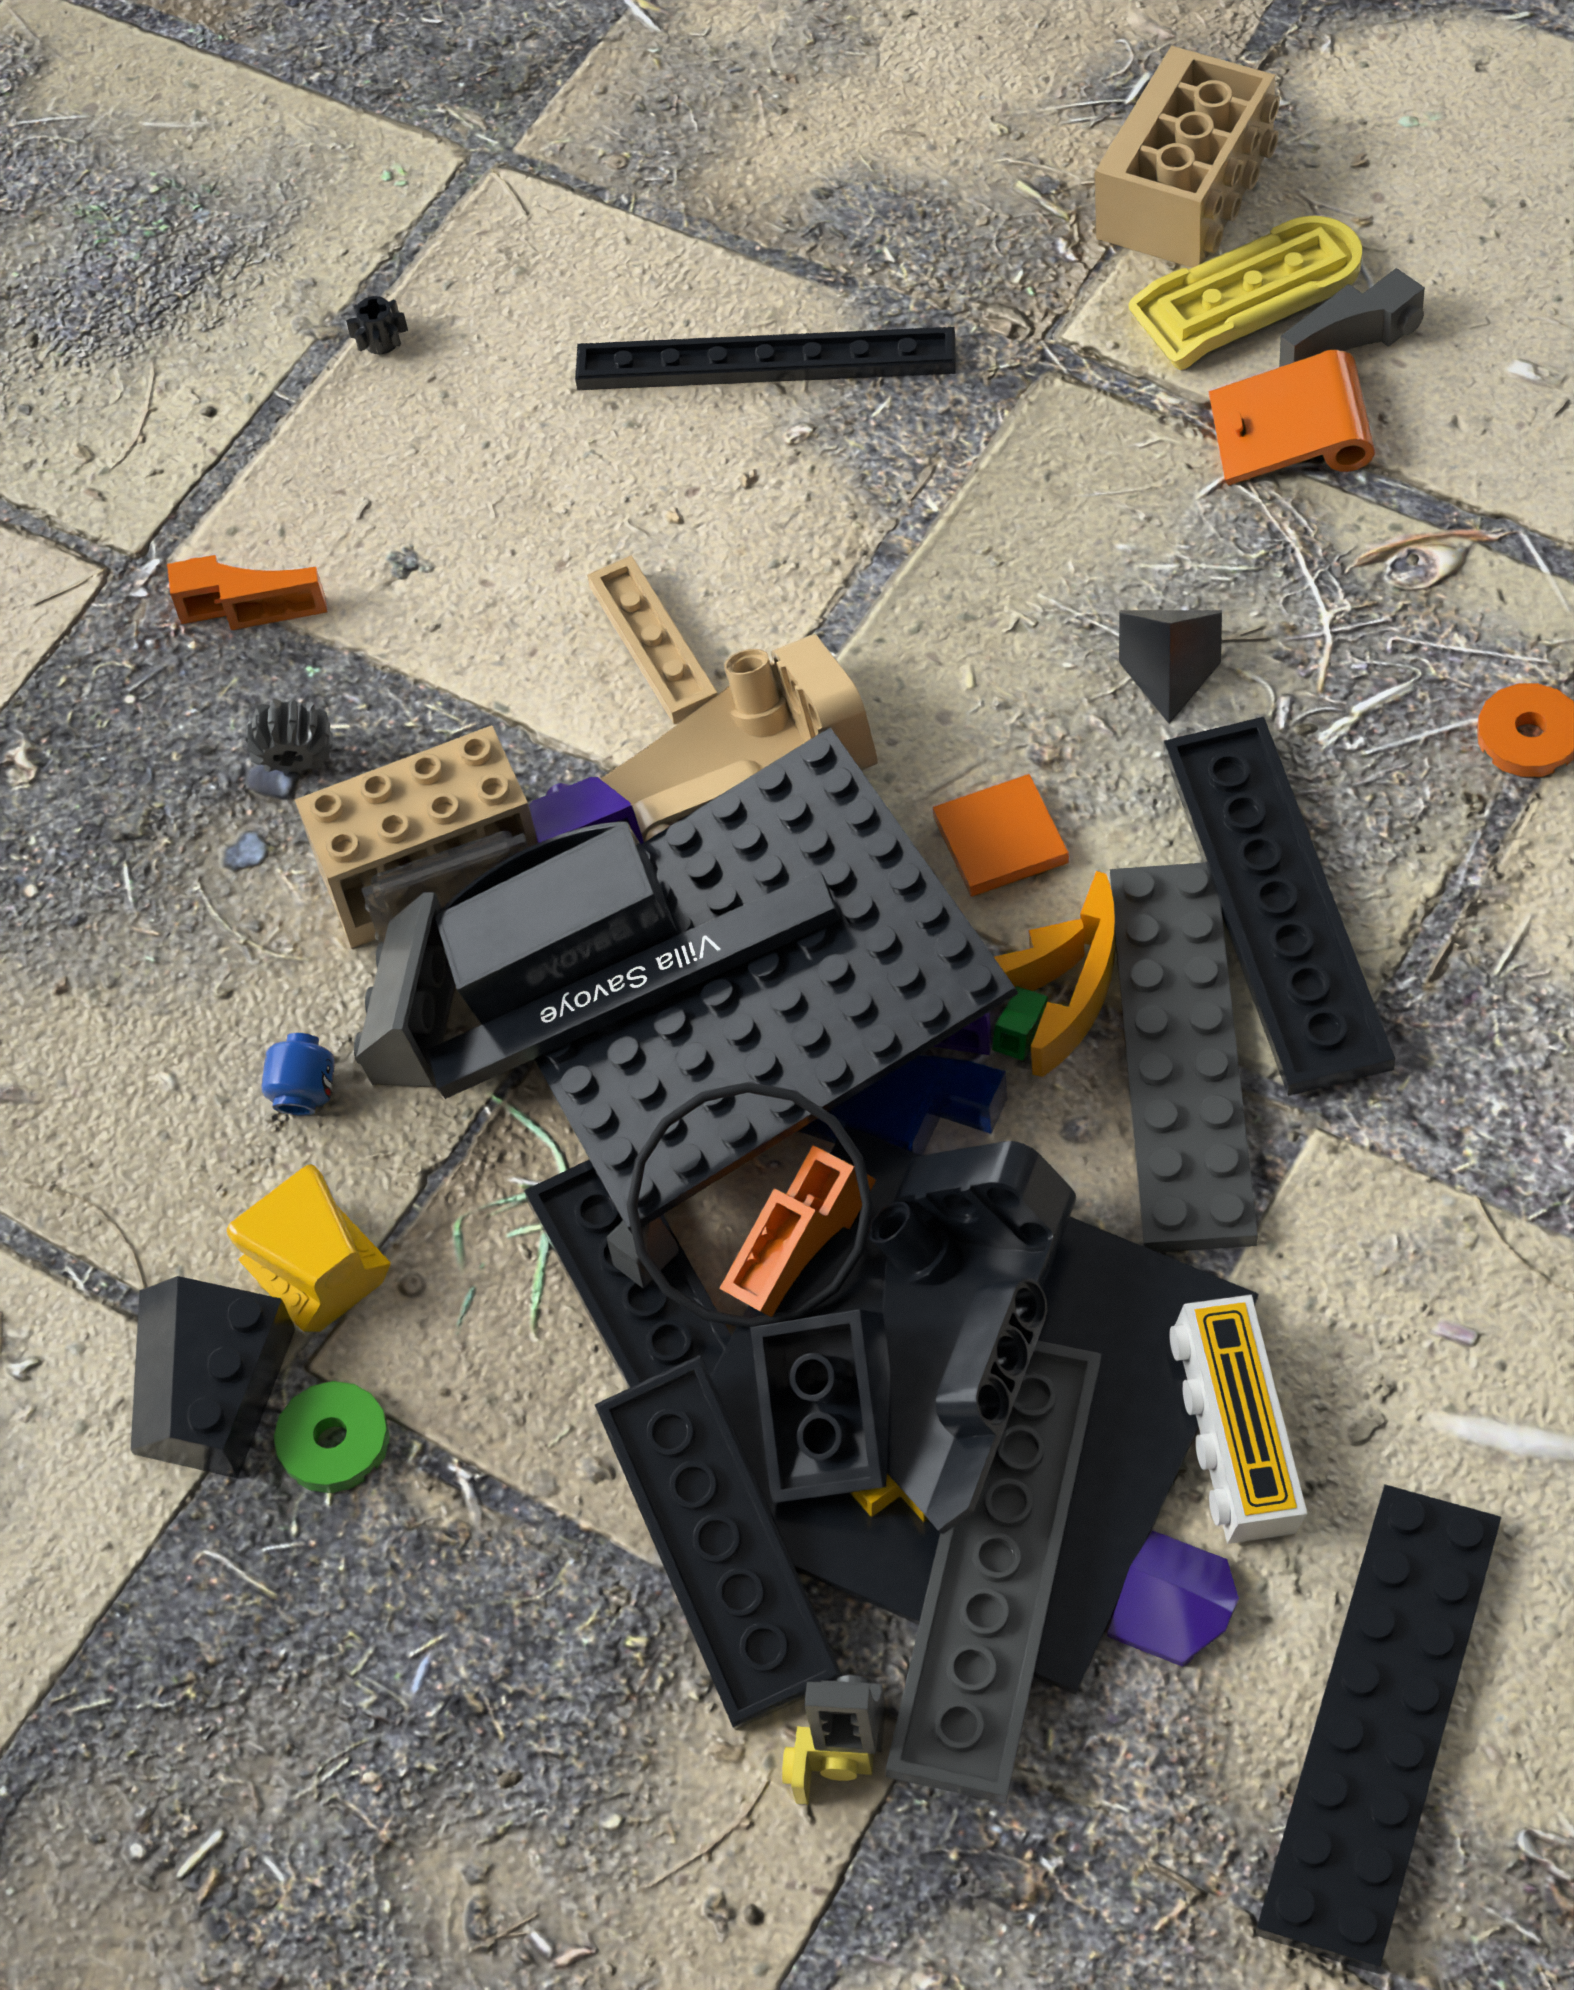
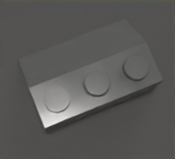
(408, 999)

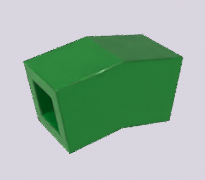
(1019, 1023)

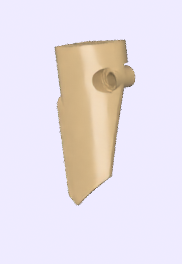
(743, 730)

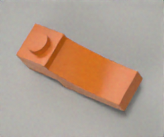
(247, 597)
(794, 1230)

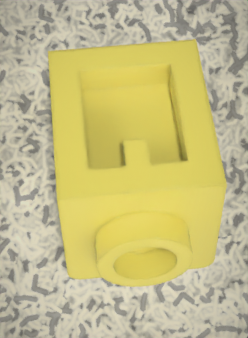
(803, 1759)

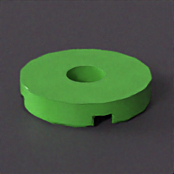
(327, 1407)

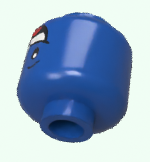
(298, 1075)

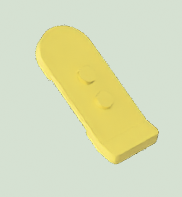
(1248, 287)

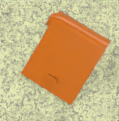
(1293, 417)

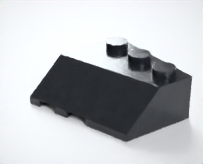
(204, 1372)

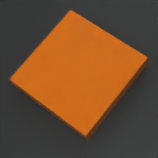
(1000, 835)

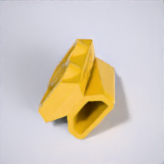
(307, 1251)

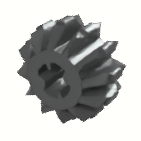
(288, 736)

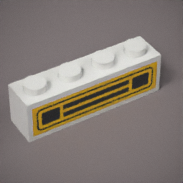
(1238, 1420)

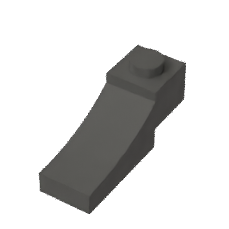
(1357, 319)
(846, 1714)

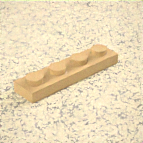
(652, 638)

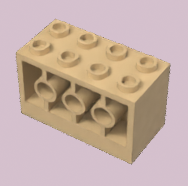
(1186, 157)
(408, 814)

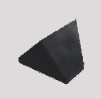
(1170, 653)

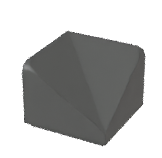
(658, 1243)

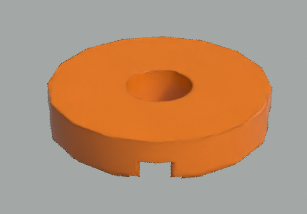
(1527, 705)

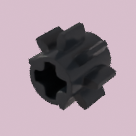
(377, 325)

